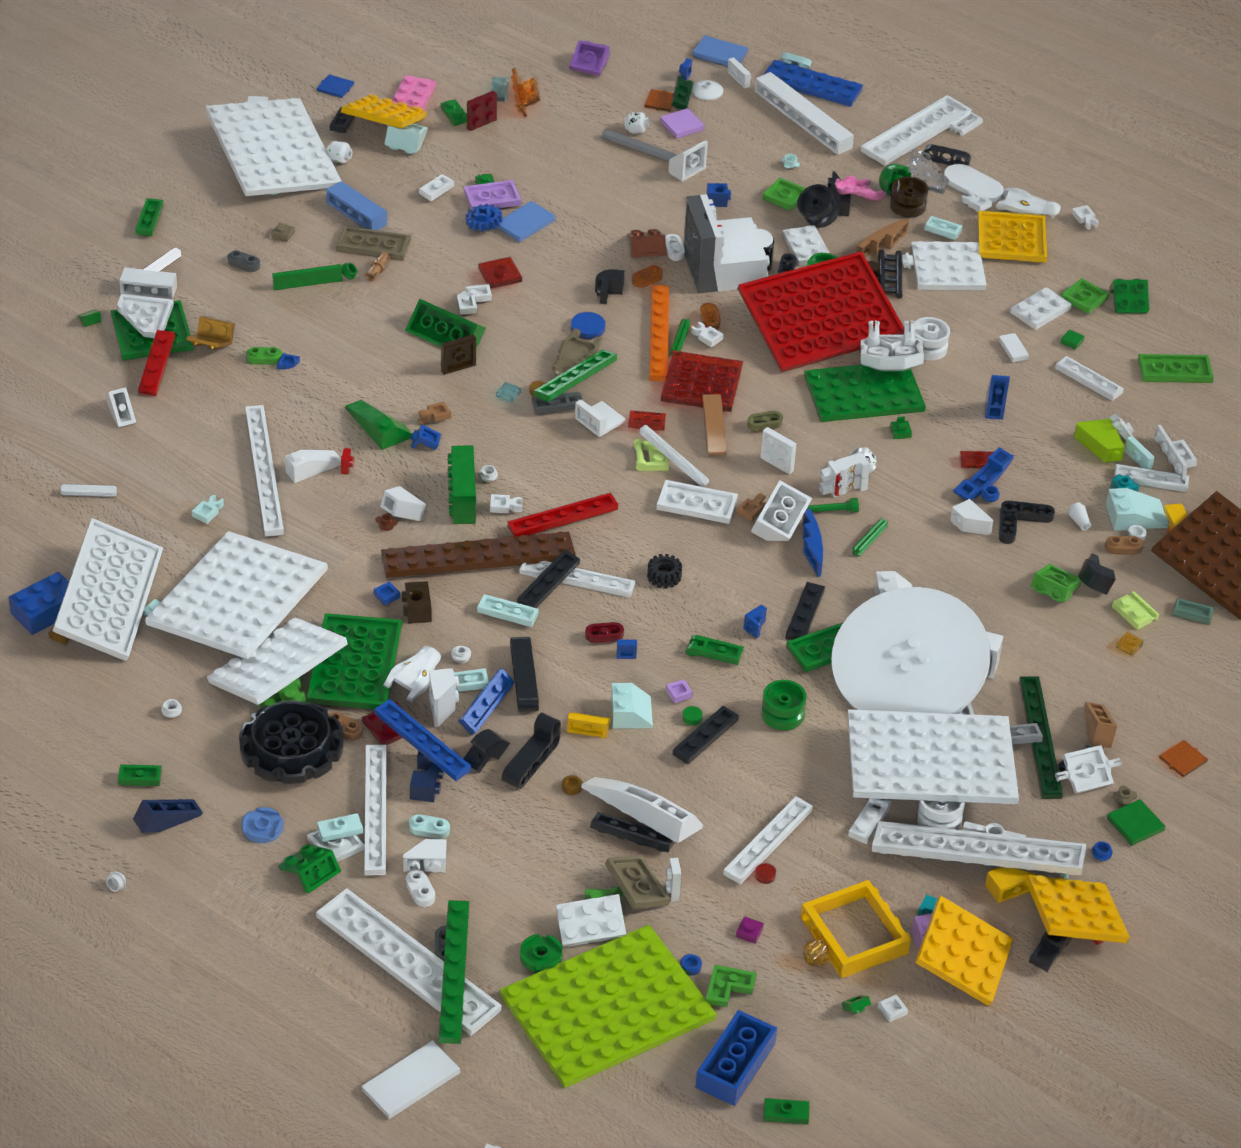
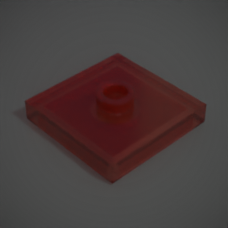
(500, 272)

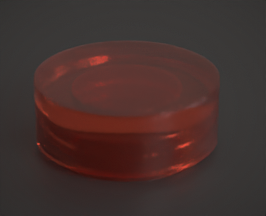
(765, 873)

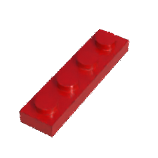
(156, 362)

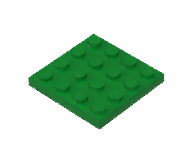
(134, 345)

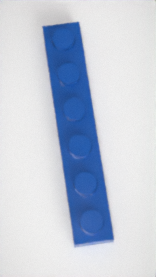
(422, 740)

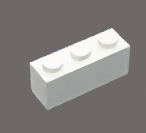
(148, 283)

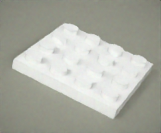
(948, 266)

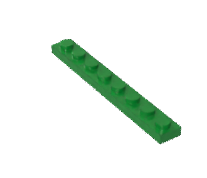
(454, 972)

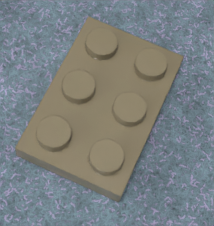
(637, 881)

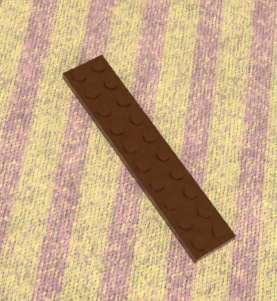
(475, 554)

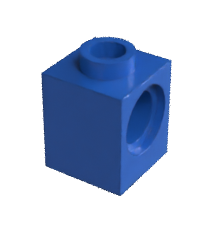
(719, 194)

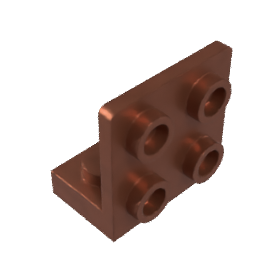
(647, 243)

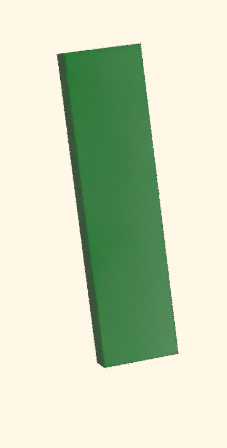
(307, 277)

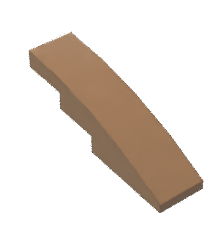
(884, 237)
(714, 424)

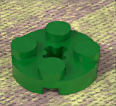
(538, 963)

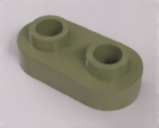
(762, 420)

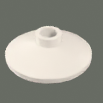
(707, 90)

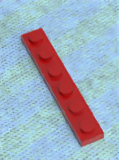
(563, 515)

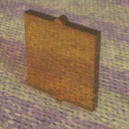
(659, 100)
(1183, 758)

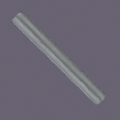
(637, 145)

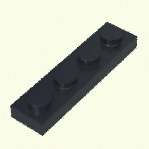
(549, 579)
(805, 611)
(705, 735)
(631, 831)

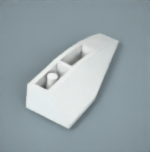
(646, 807)

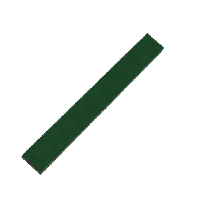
(1042, 751)

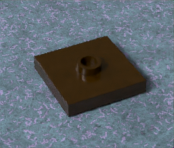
(458, 354)

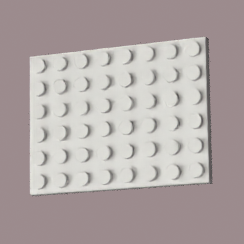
(272, 146)
(237, 594)
(931, 757)

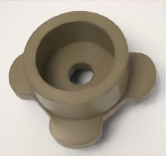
(1124, 796)

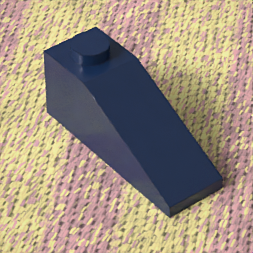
(164, 814)

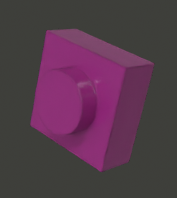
(749, 929)

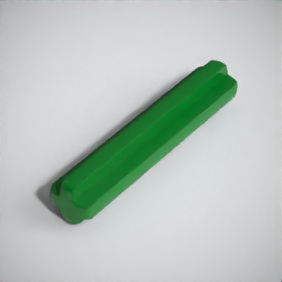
(680, 335)
(869, 537)

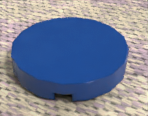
(589, 324)

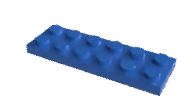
(816, 83)

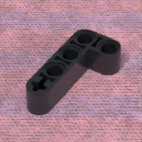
(534, 752)

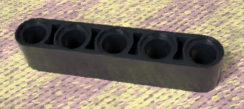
(524, 674)

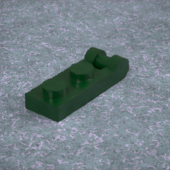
(681, 93)

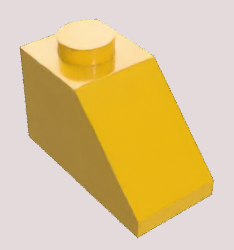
(1007, 883)

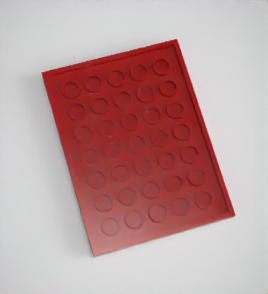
(819, 310)

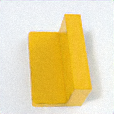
(588, 724)

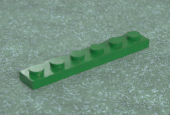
(575, 375)

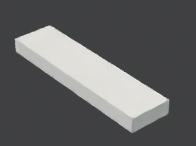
(1089, 378)
(1153, 478)

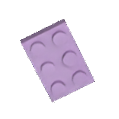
(500, 194)

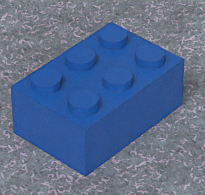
(39, 603)

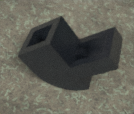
(609, 282)
(1095, 575)
(485, 744)

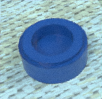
(691, 964)

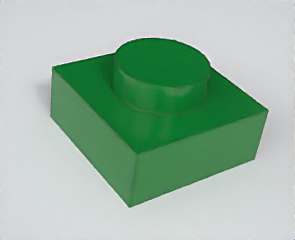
(484, 178)
(856, 1004)

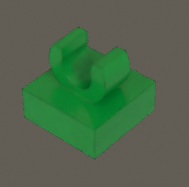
(900, 428)

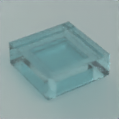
(508, 392)

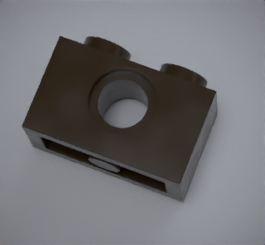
(418, 602)

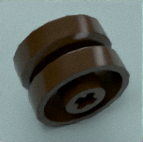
(909, 196)

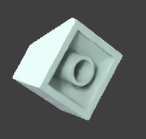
(408, 138)
(630, 707)

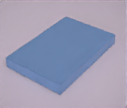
(719, 50)
(526, 221)

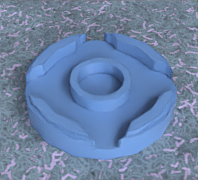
(262, 825)

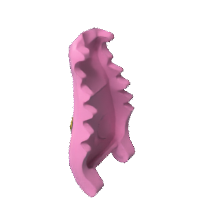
(858, 187)

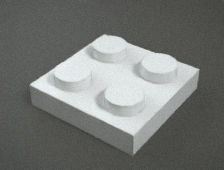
(778, 450)

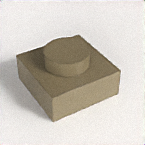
(283, 232)

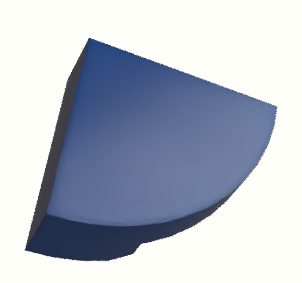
(287, 361)

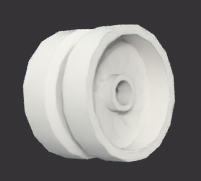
(934, 335)
(940, 814)

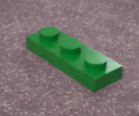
(149, 217)

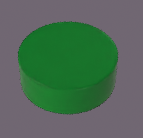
(692, 715)

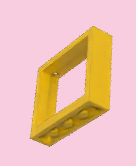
(846, 965)

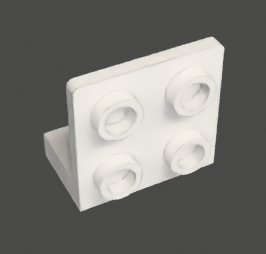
(598, 418)

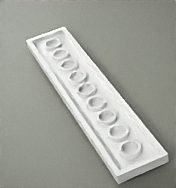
(979, 848)
(402, 956)

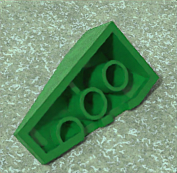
(378, 425)

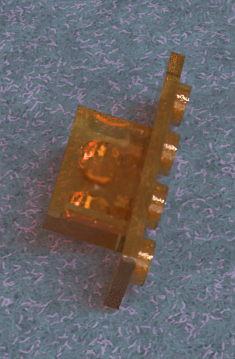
(525, 92)

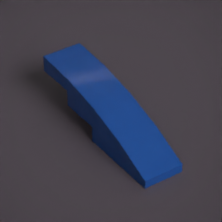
(812, 542)

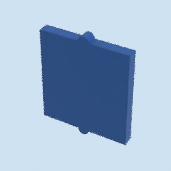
(335, 86)

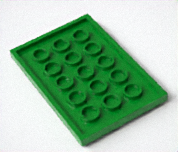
(862, 392)
(359, 669)

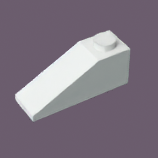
(308, 463)

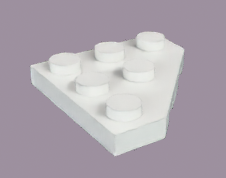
(145, 313)

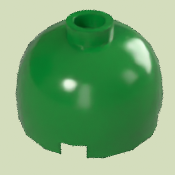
(890, 174)

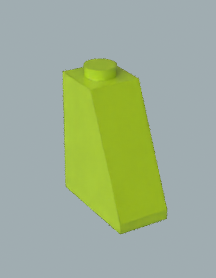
(1100, 439)

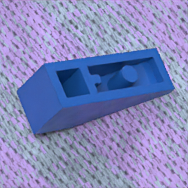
(996, 396)

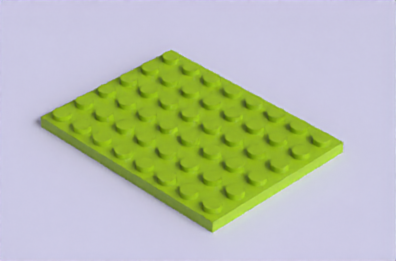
(607, 1005)

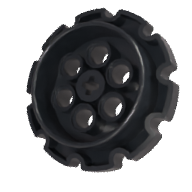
(291, 742)

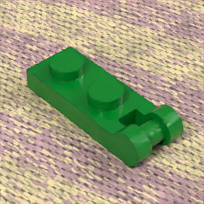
(714, 649)

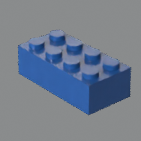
(736, 1057)

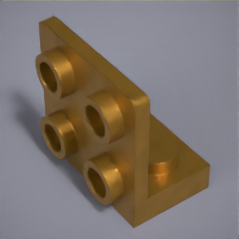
(213, 333)

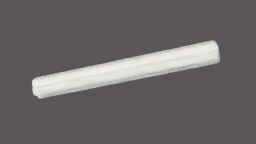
(674, 456)

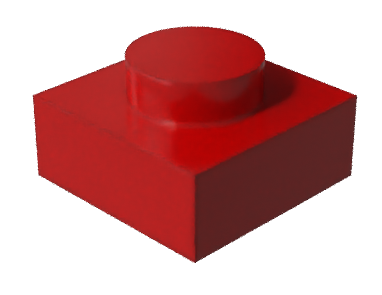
(346, 461)

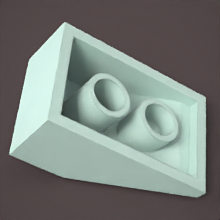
(1134, 508)

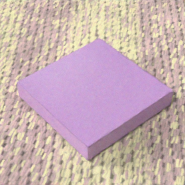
(682, 123)

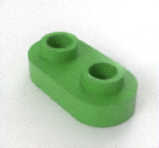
(263, 355)

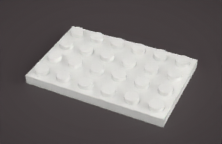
(277, 661)

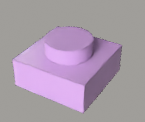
(679, 691)

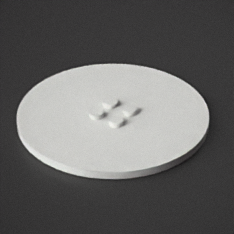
(911, 653)

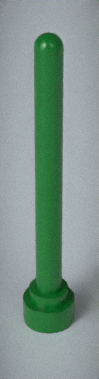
(850, 505)

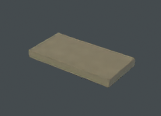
(373, 242)

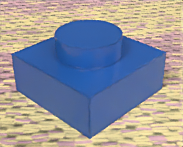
(686, 69)
(386, 593)
(626, 649)

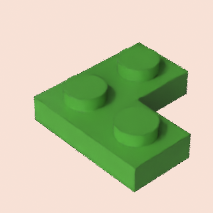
(727, 980)

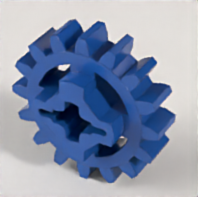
(483, 217)

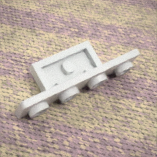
(1177, 452)

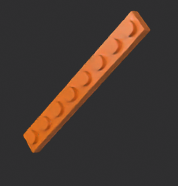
(659, 333)

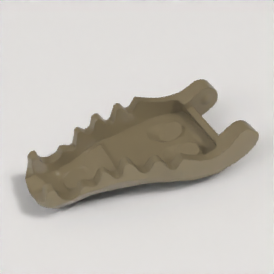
(573, 351)

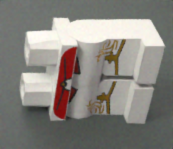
(845, 475)

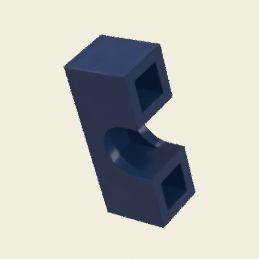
(425, 784)

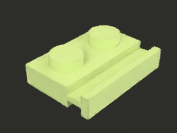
(1135, 610)

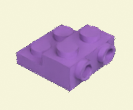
(590, 57)

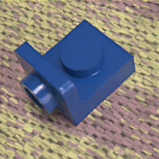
(426, 437)
(754, 620)

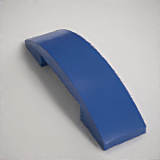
(987, 475)

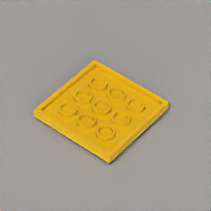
(384, 111)
(1012, 236)
(1077, 909)
(964, 950)

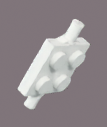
(1088, 769)

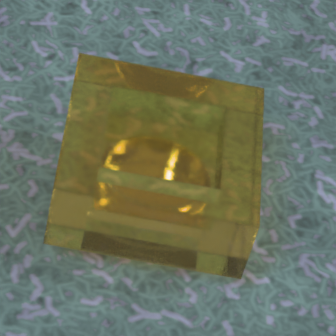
(1129, 644)

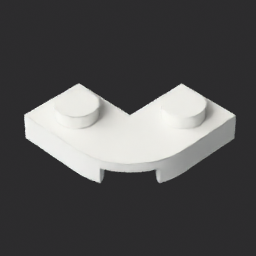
(467, 299)

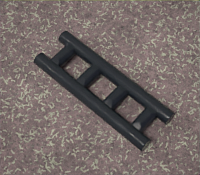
(897, 268)

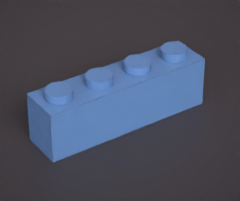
(356, 206)

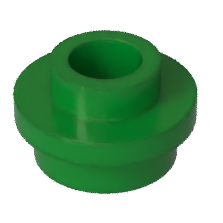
(349, 270)

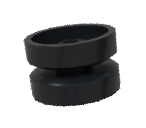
(818, 205)

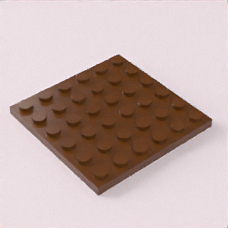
(1208, 550)

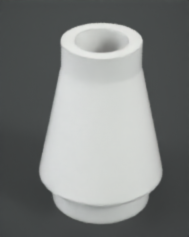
(1079, 515)

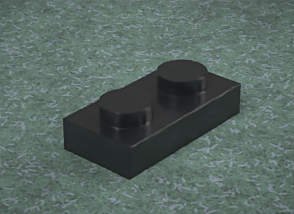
(341, 122)

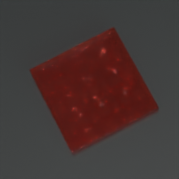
(699, 375)

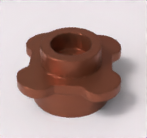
(386, 522)

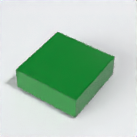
(1072, 339)

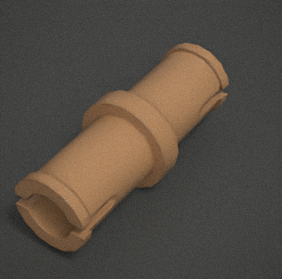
(377, 266)

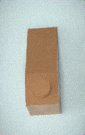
(1099, 725)

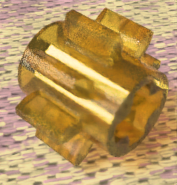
(816, 953)

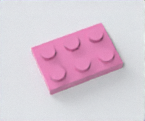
(414, 91)

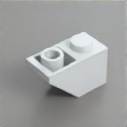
(402, 504)
(427, 856)

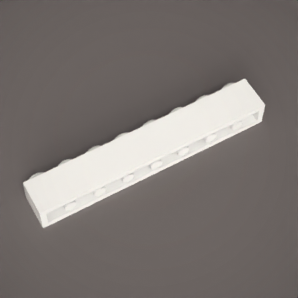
(804, 113)

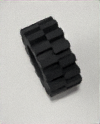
(664, 578)

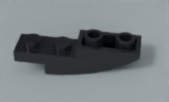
(1048, 950)

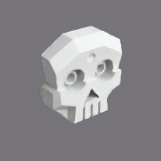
(892, 351)

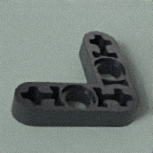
(1014, 515)

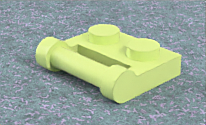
(657, 459)

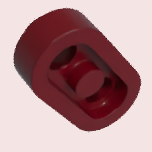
(604, 632)

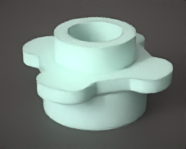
(790, 161)

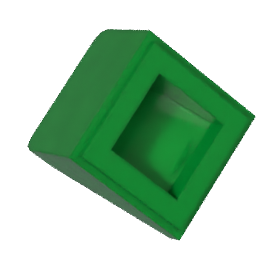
(90, 317)

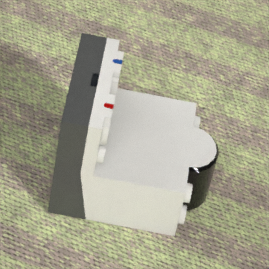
(723, 251)

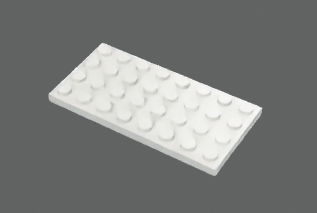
(108, 589)

